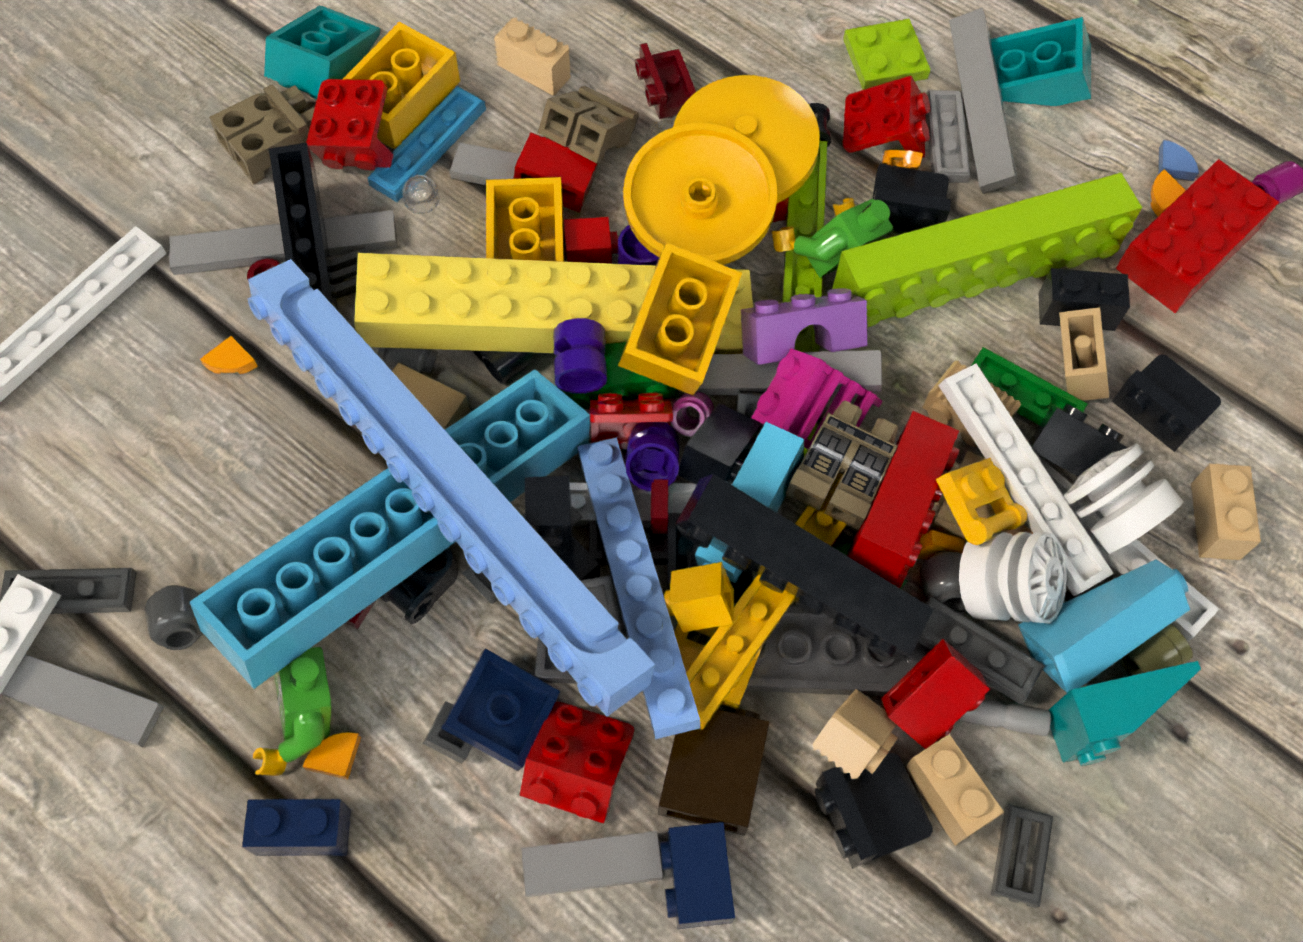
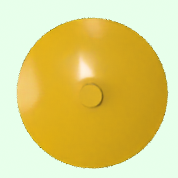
(766, 114)
(700, 192)

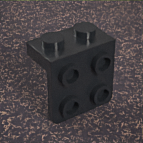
(913, 196)
(1167, 401)
(874, 811)

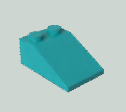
(317, 48)
(1045, 64)
(1101, 715)

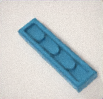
(428, 142)

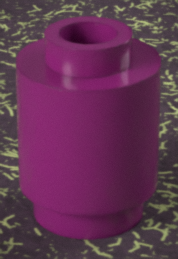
(1281, 181)
(683, 421)

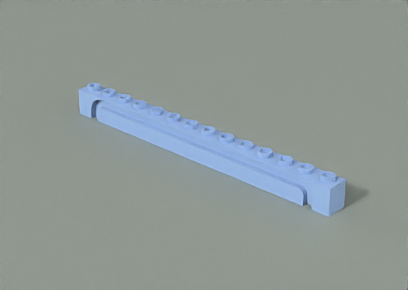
(453, 488)

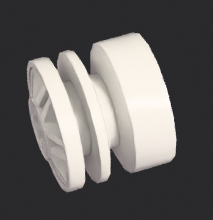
(1122, 498)
(1014, 577)

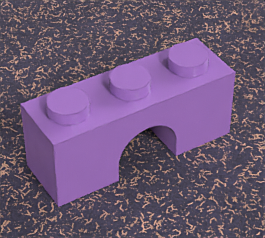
(773, 327)

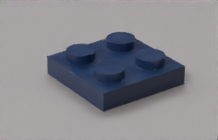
(500, 709)

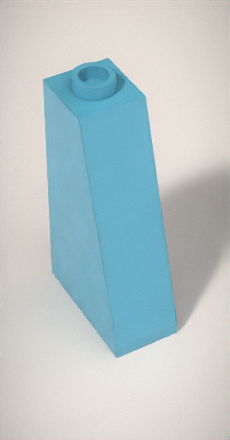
(763, 477)
(1106, 623)

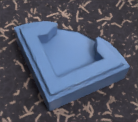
(1177, 161)

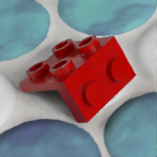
(885, 115)
(348, 123)
(617, 416)
(576, 761)

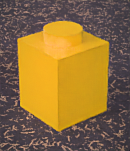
(700, 597)

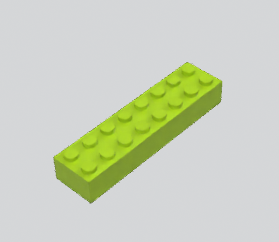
(989, 248)

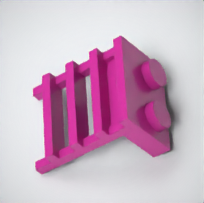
(803, 390)

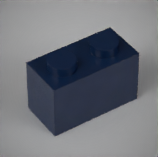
(296, 827)
(699, 876)

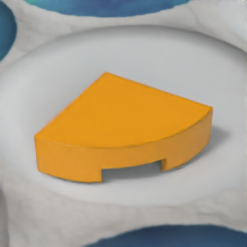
(902, 158)
(1164, 192)
(229, 358)
(937, 541)
(334, 755)

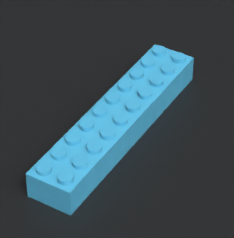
(377, 536)

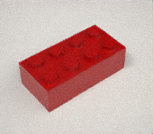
(1196, 235)
(905, 498)

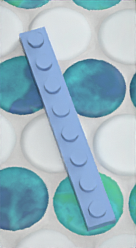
(638, 587)

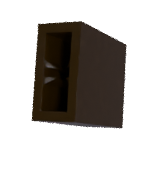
(716, 771)

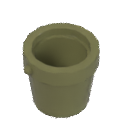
(1160, 651)

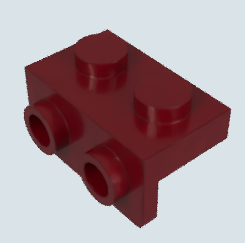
(666, 80)

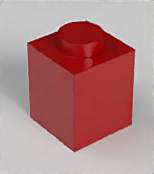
(590, 240)

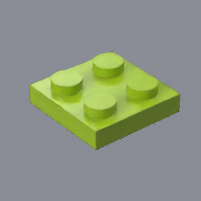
(886, 53)

